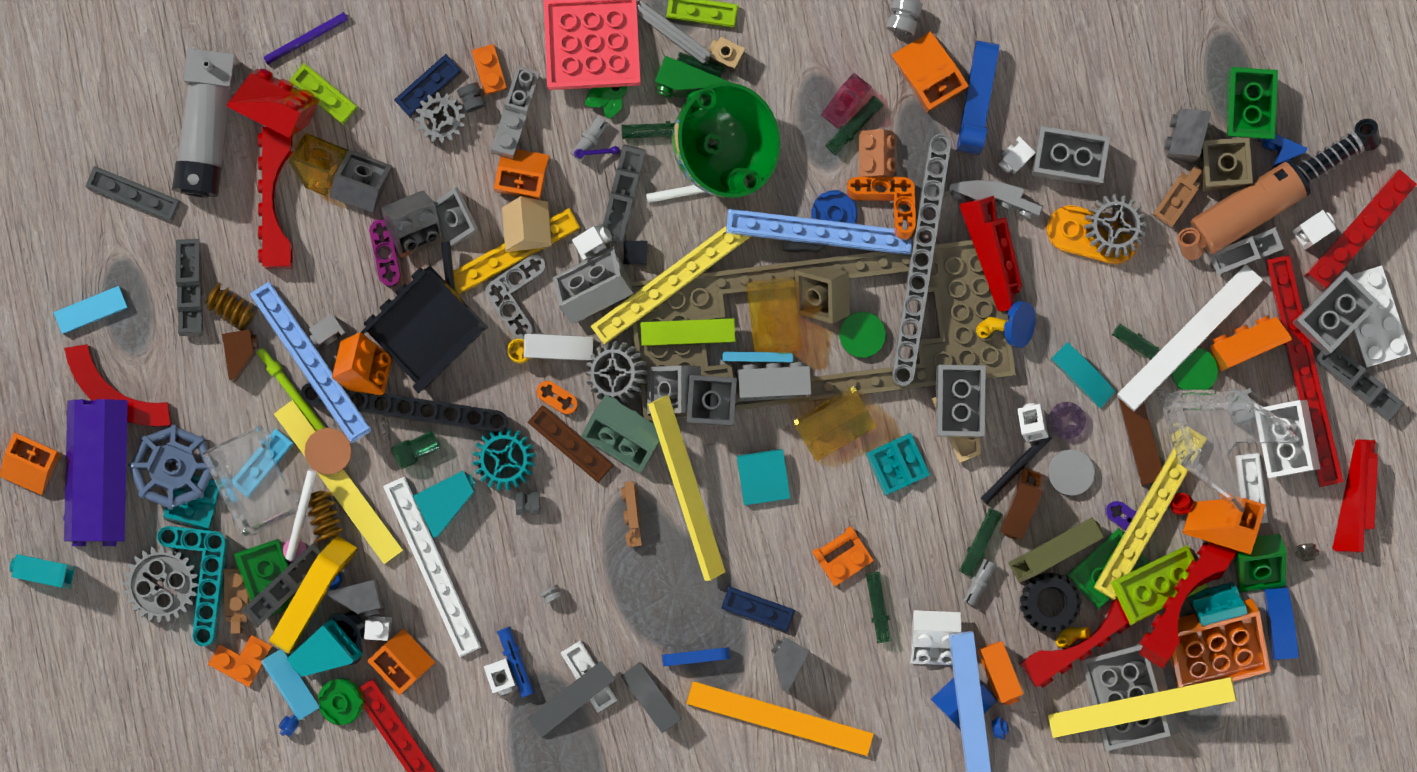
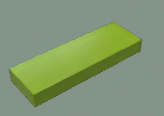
(703, 12)
(329, 97)

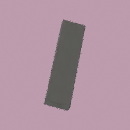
(133, 194)

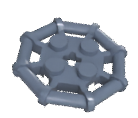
(159, 472)

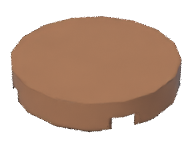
(328, 451)

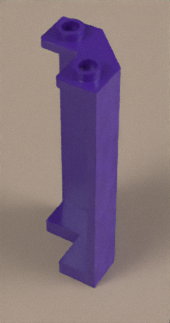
(95, 471)

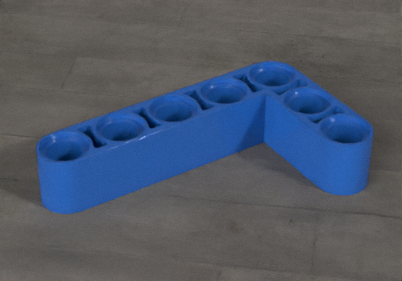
(976, 105)

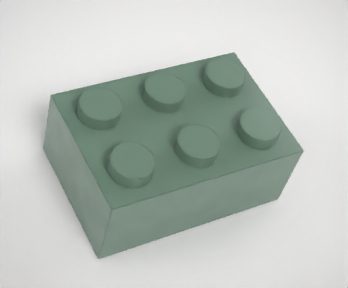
(622, 434)

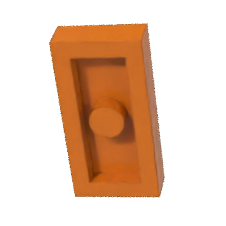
(489, 69)

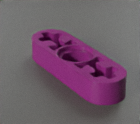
(383, 271)

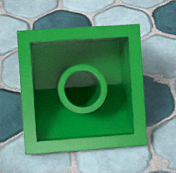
(1264, 566)

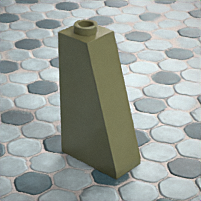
(1056, 549)

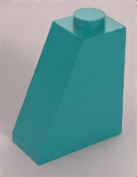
(444, 501)
(42, 571)
(324, 651)

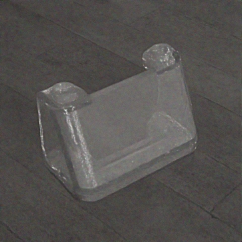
(251, 481)

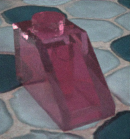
(846, 100)

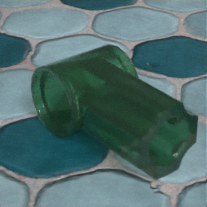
(409, 451)

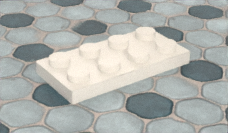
(1381, 332)

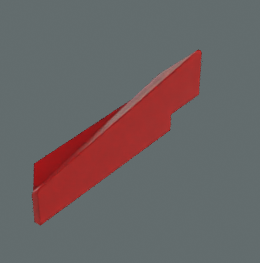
(994, 250)
(1358, 500)

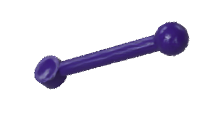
(579, 153)

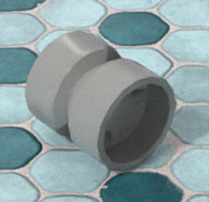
(903, 17)

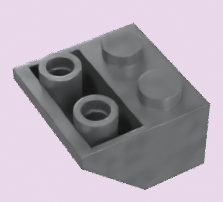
(412, 223)

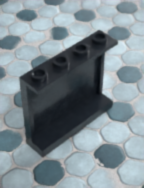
(424, 327)

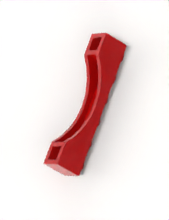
(1360, 230)
(276, 248)
(1164, 638)
(1045, 664)

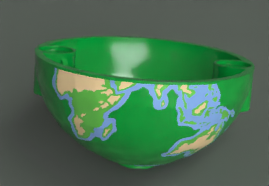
(739, 137)

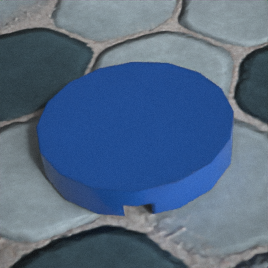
(834, 207)
(1020, 325)

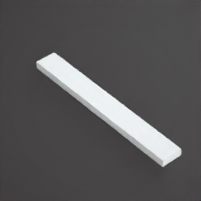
(1189, 338)
(432, 567)

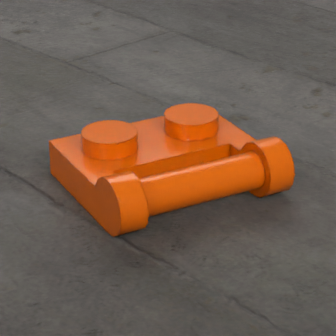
(846, 563)

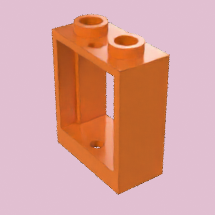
(1000, 673)

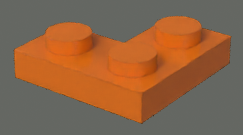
(241, 666)

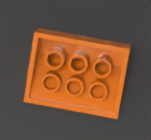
(1220, 649)

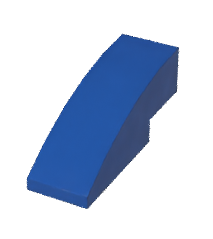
(1281, 624)

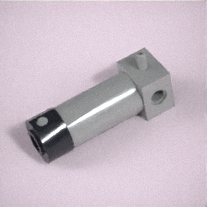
(210, 82)

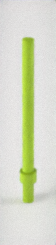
(275, 370)

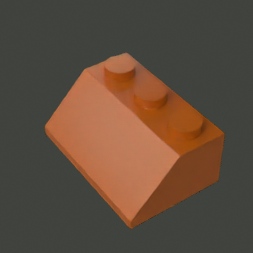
(1249, 342)

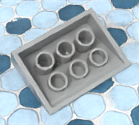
(1123, 676)

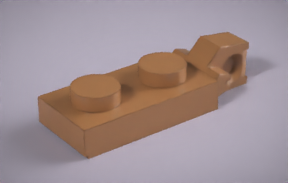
(1178, 197)
(632, 515)
(234, 600)

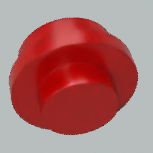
(1181, 504)

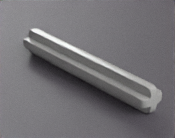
(673, 32)

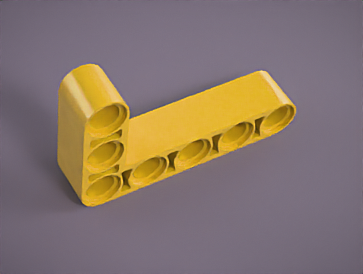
(311, 592)

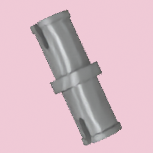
(591, 136)
(980, 582)

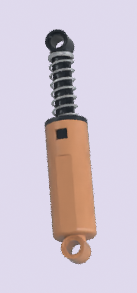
(1270, 194)

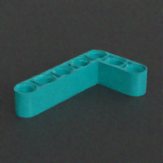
(205, 577)

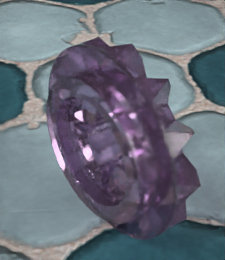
(1077, 416)

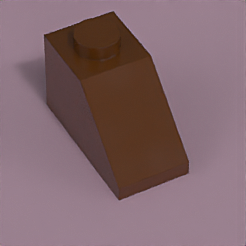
(239, 351)

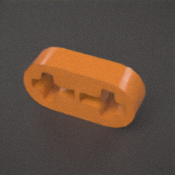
(560, 392)

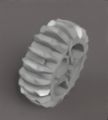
(1125, 228)
(616, 363)

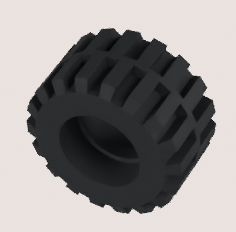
(1071, 602)

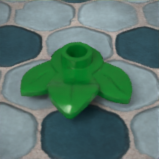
(606, 98)

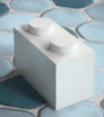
(1314, 229)

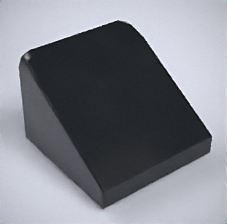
(635, 252)

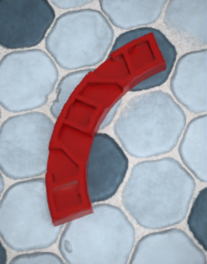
(96, 387)

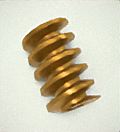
(230, 307)
(323, 516)

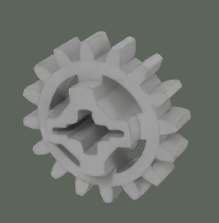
(429, 114)

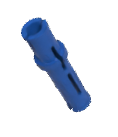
(526, 687)

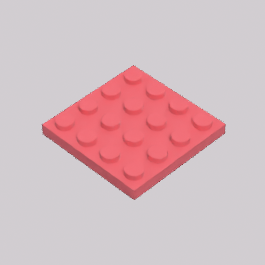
(591, 44)

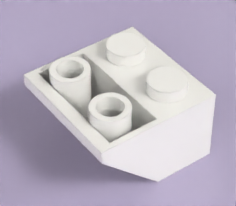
(931, 636)

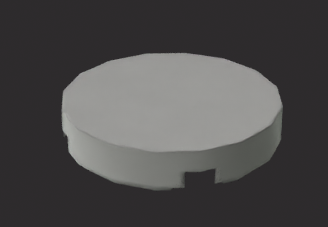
(1071, 472)

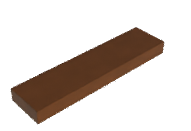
(1141, 442)
(570, 444)

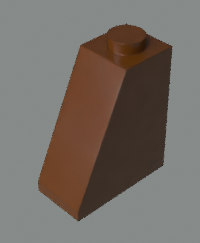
(1023, 504)

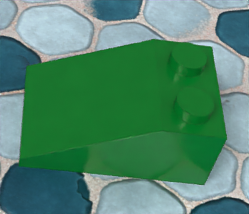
(681, 79)
(1251, 102)

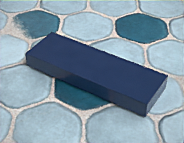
(427, 84)
(758, 609)

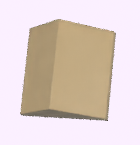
(526, 224)

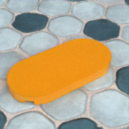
(1067, 234)

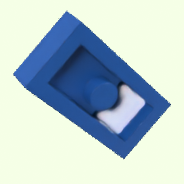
(1286, 149)

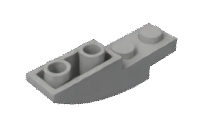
(515, 112)
(1005, 194)

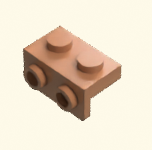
(877, 153)

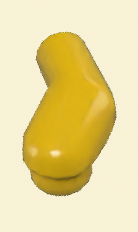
(989, 325)
(1070, 635)

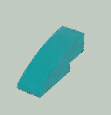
(1083, 375)

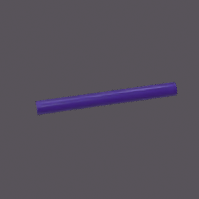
(305, 38)

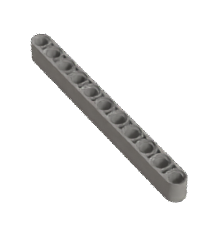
(926, 250)

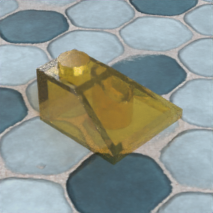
(316, 163)

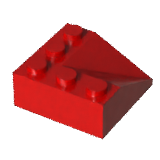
(274, 103)

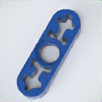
(696, 656)

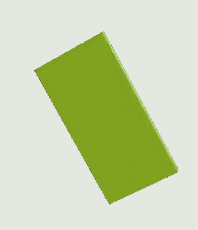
(1148, 587)

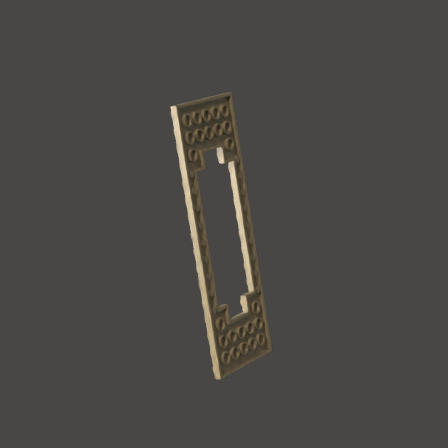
(960, 305)

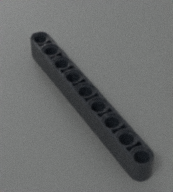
(416, 410)

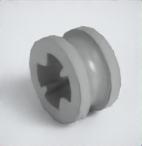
(551, 594)

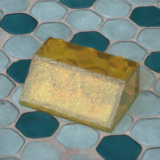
(774, 315)
(834, 423)

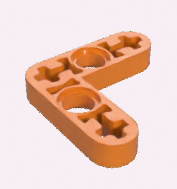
(898, 197)

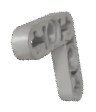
(508, 289)

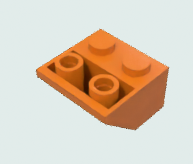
(522, 175)
(362, 365)
(29, 463)
(401, 661)

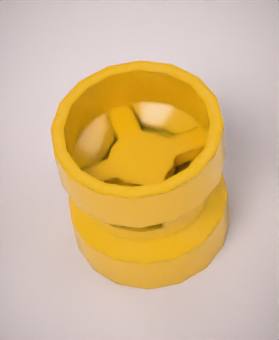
(515, 351)

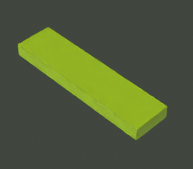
(687, 332)

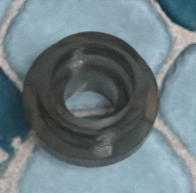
(1307, 552)

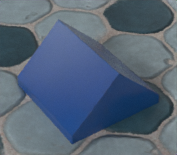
(947, 701)

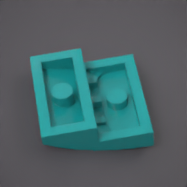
(897, 464)
(763, 477)
(196, 512)
(1217, 603)

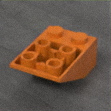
(930, 72)
(1224, 524)

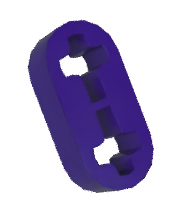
(1119, 521)

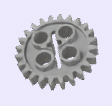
(150, 602)

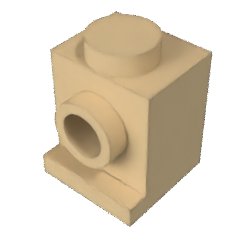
(729, 61)

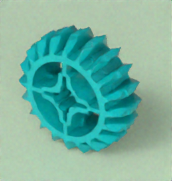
(487, 450)

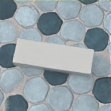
(558, 347)
(1251, 479)
(579, 663)

